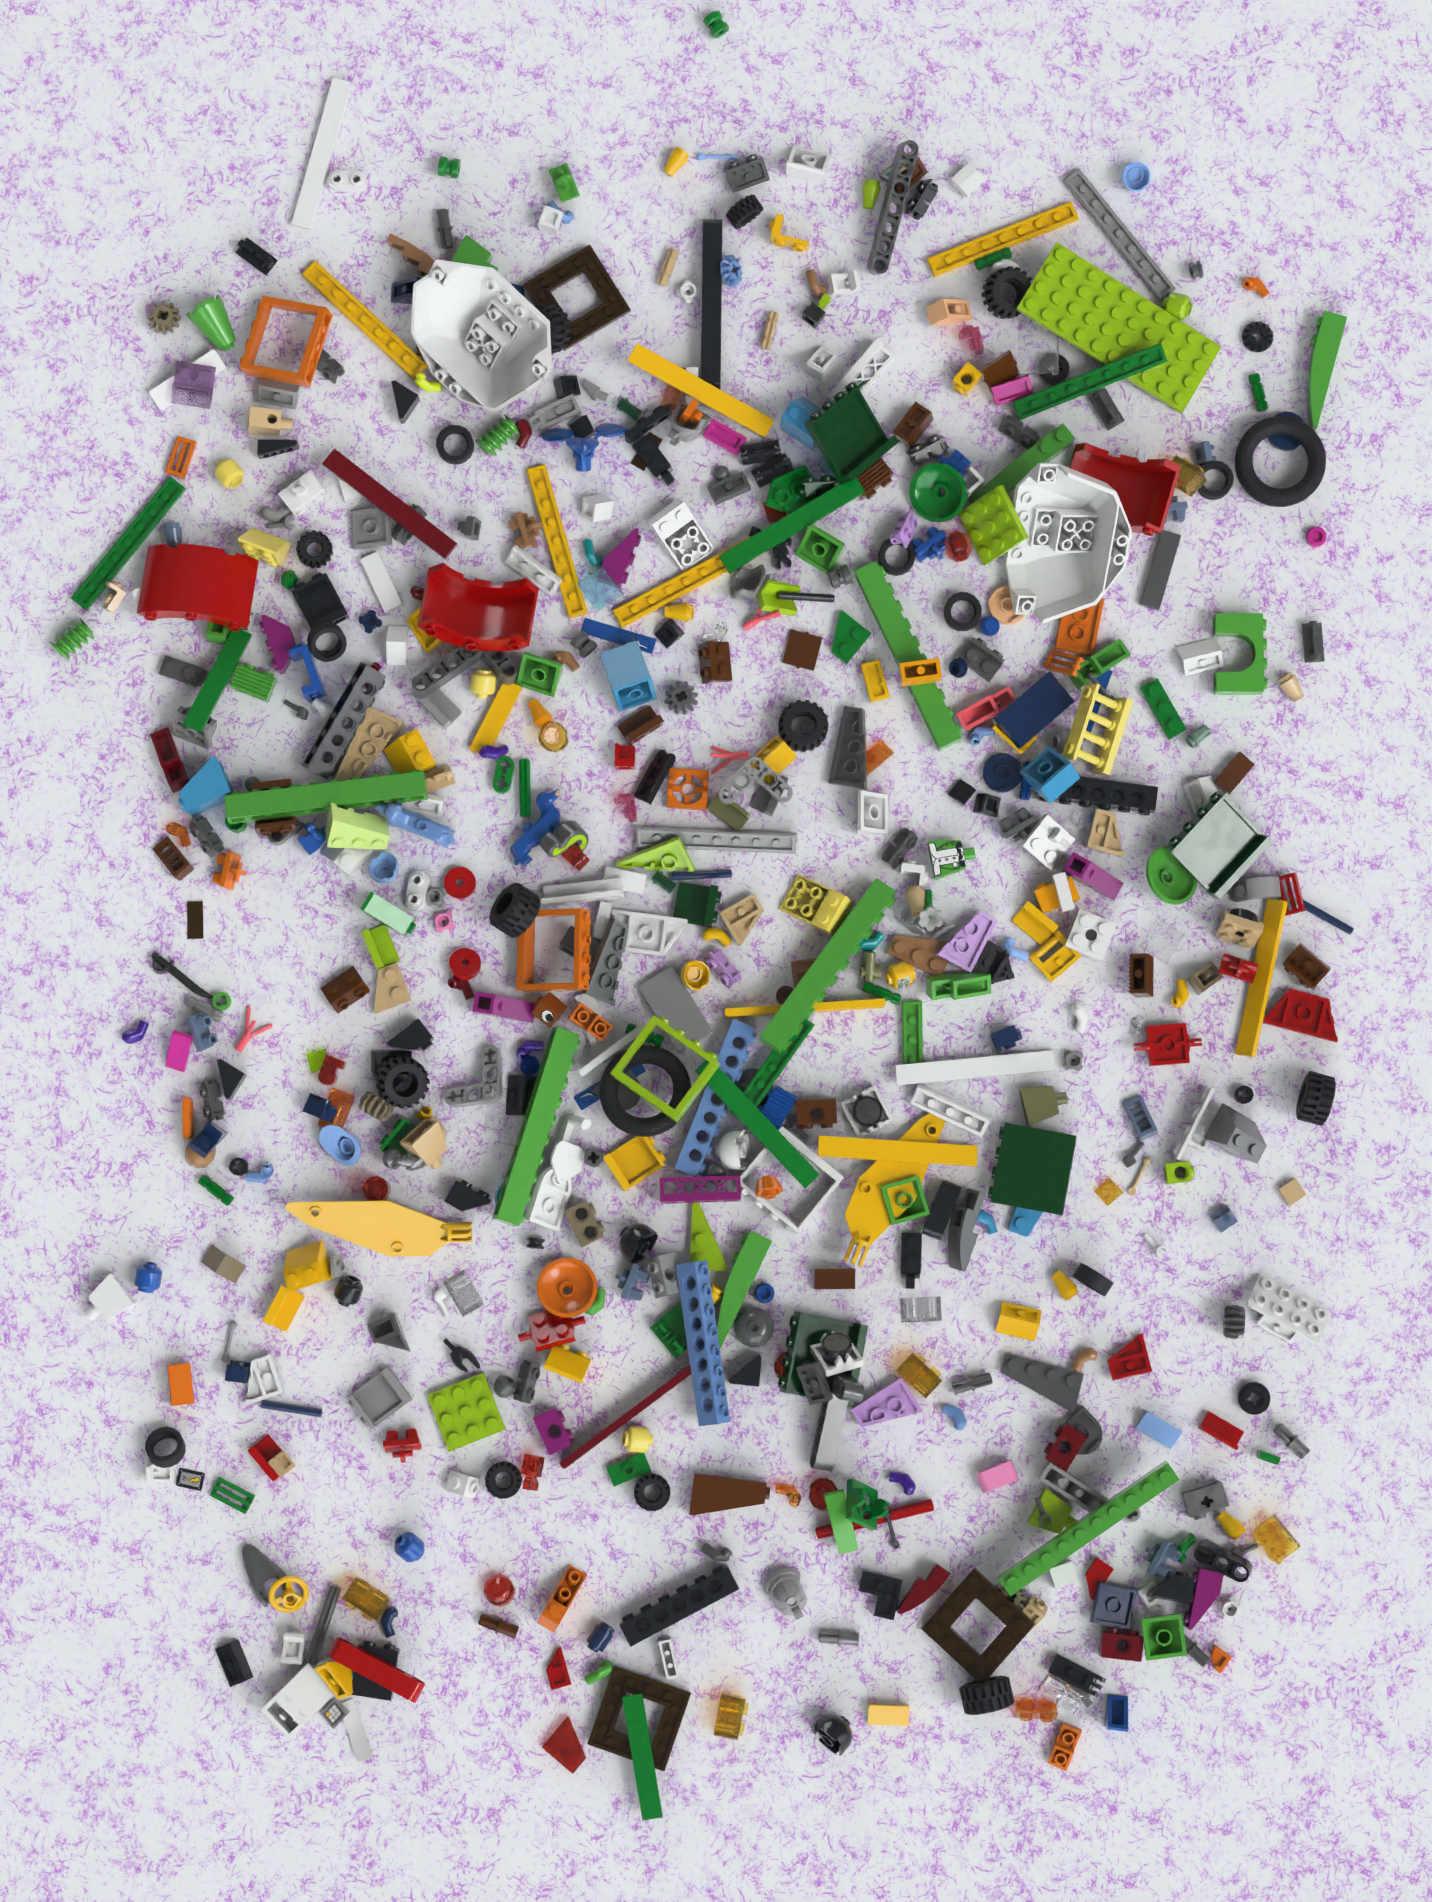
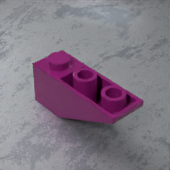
(620, 557)
(1092, 876)
(503, 1007)
(1205, 1591)

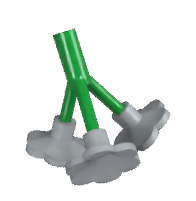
(930, 919)

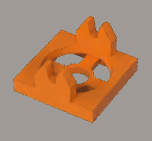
(674, 774)

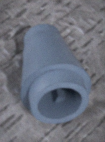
(173, 534)

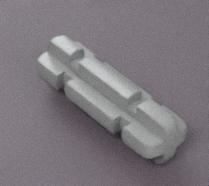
(200, 1006)

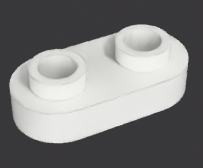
(346, 182)
(417, 890)

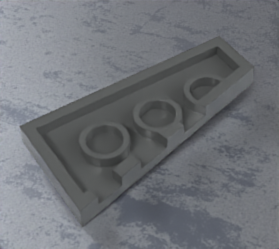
(849, 758)
(608, 962)
(1047, 1380)

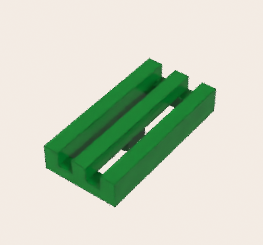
(217, 1487)

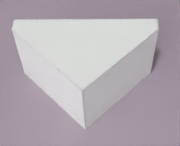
(820, 363)
(397, 645)

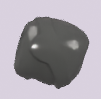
(714, 1169)
(504, 1386)

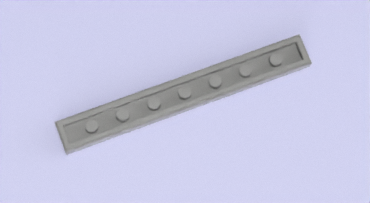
(1119, 234)
(720, 839)

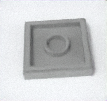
(371, 528)

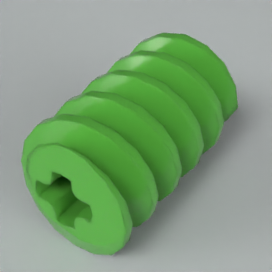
(497, 436)
(72, 639)

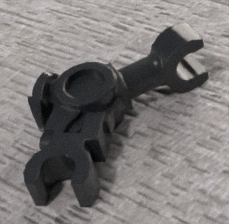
(780, 551)

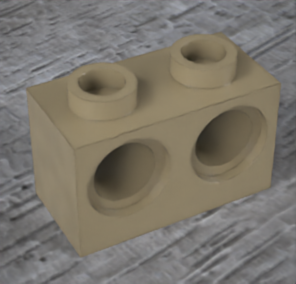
(580, 1225)

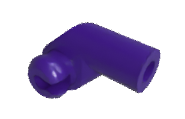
(493, 752)
(135, 1035)
(527, 1047)
(905, 1480)

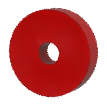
(466, 889)
(465, 972)

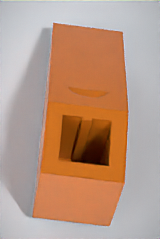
(561, 1598)

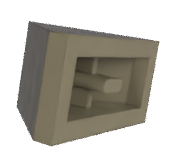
(1204, 978)
(223, 1264)

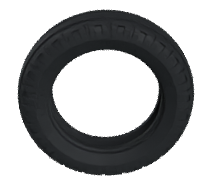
(1280, 426)
(609, 1091)

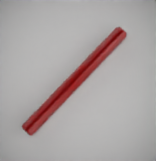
(896, 1514)

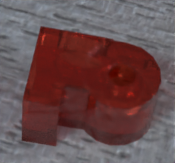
(575, 857)
(329, 1070)

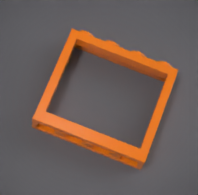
(313, 349)
(582, 958)

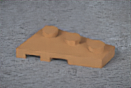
(919, 953)

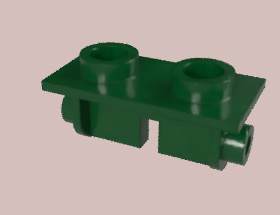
(809, 485)

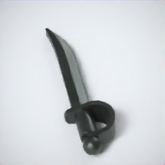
(177, 974)

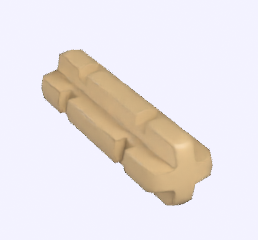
(667, 267)
(769, 330)

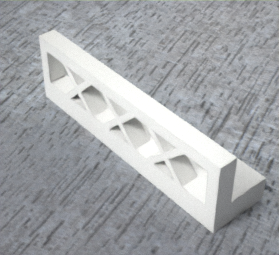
(860, 365)
(582, 892)

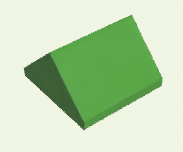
(820, 549)
(539, 674)
(915, 1209)
(1163, 1636)

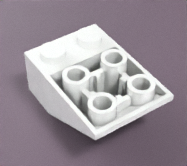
(680, 534)
(298, 1701)

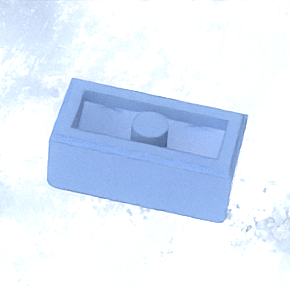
(1158, 1429)

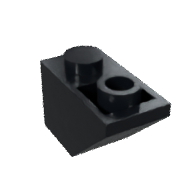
(465, 1198)

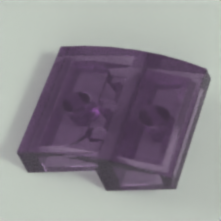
(193, 384)

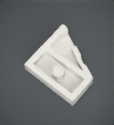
(263, 1380)

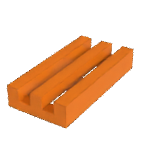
(182, 475)
(1074, 667)
(187, 1117)

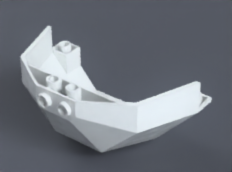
(479, 334)
(1073, 542)

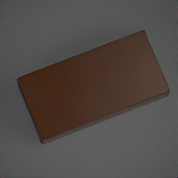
(1234, 772)

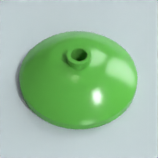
(1169, 878)

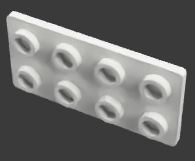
(1287, 1312)

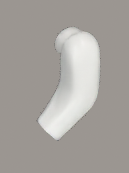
(323, 709)

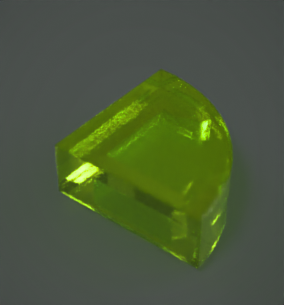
(316, 1060)

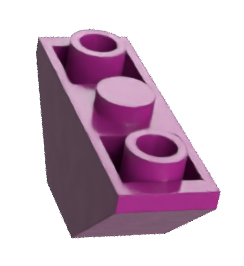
(279, 642)

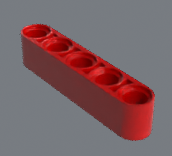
(376, 1669)

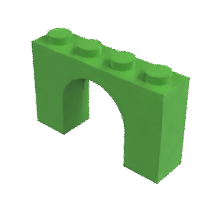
(1250, 629)

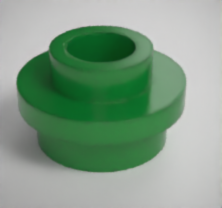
(289, 579)

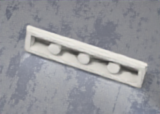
(162, 393)
(950, 1110)

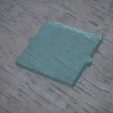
(600, 588)

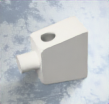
(109, 1299)

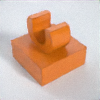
(691, 414)

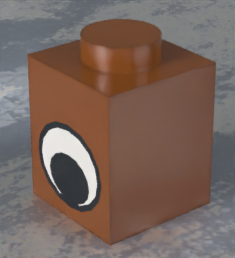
(549, 1009)

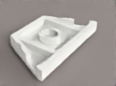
(649, 932)

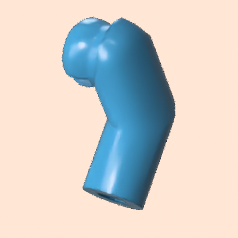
(987, 1219)

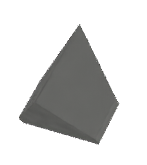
(389, 1332)

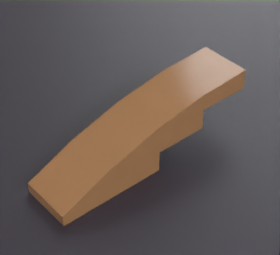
(412, 254)

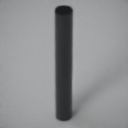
(805, 596)

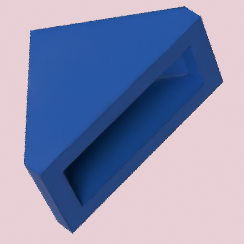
(1116, 1713)

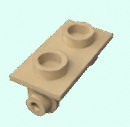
(439, 779)

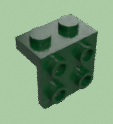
(697, 904)

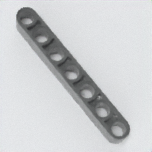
(899, 200)

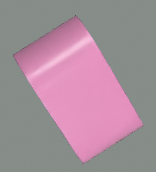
(997, 1476)

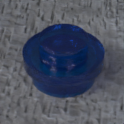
(529, 1065)

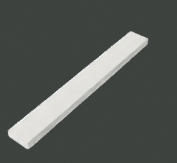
(321, 154)
(975, 1067)

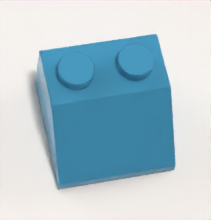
(1050, 774)

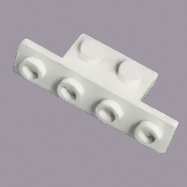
(1195, 1133)

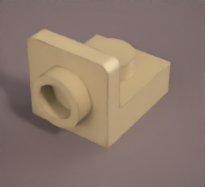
(113, 599)
(1035, 1609)

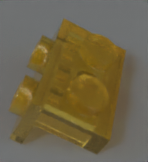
(1275, 1539)

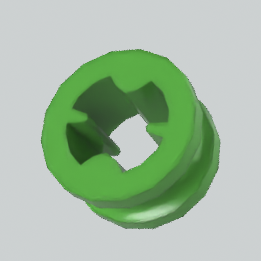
(220, 995)

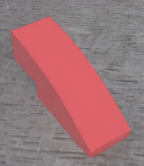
(986, 708)

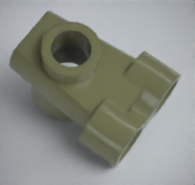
(870, 969)

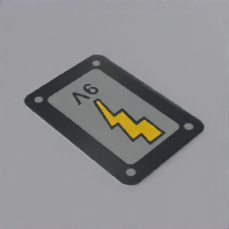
(190, 1479)

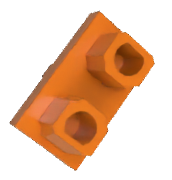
(231, 870)

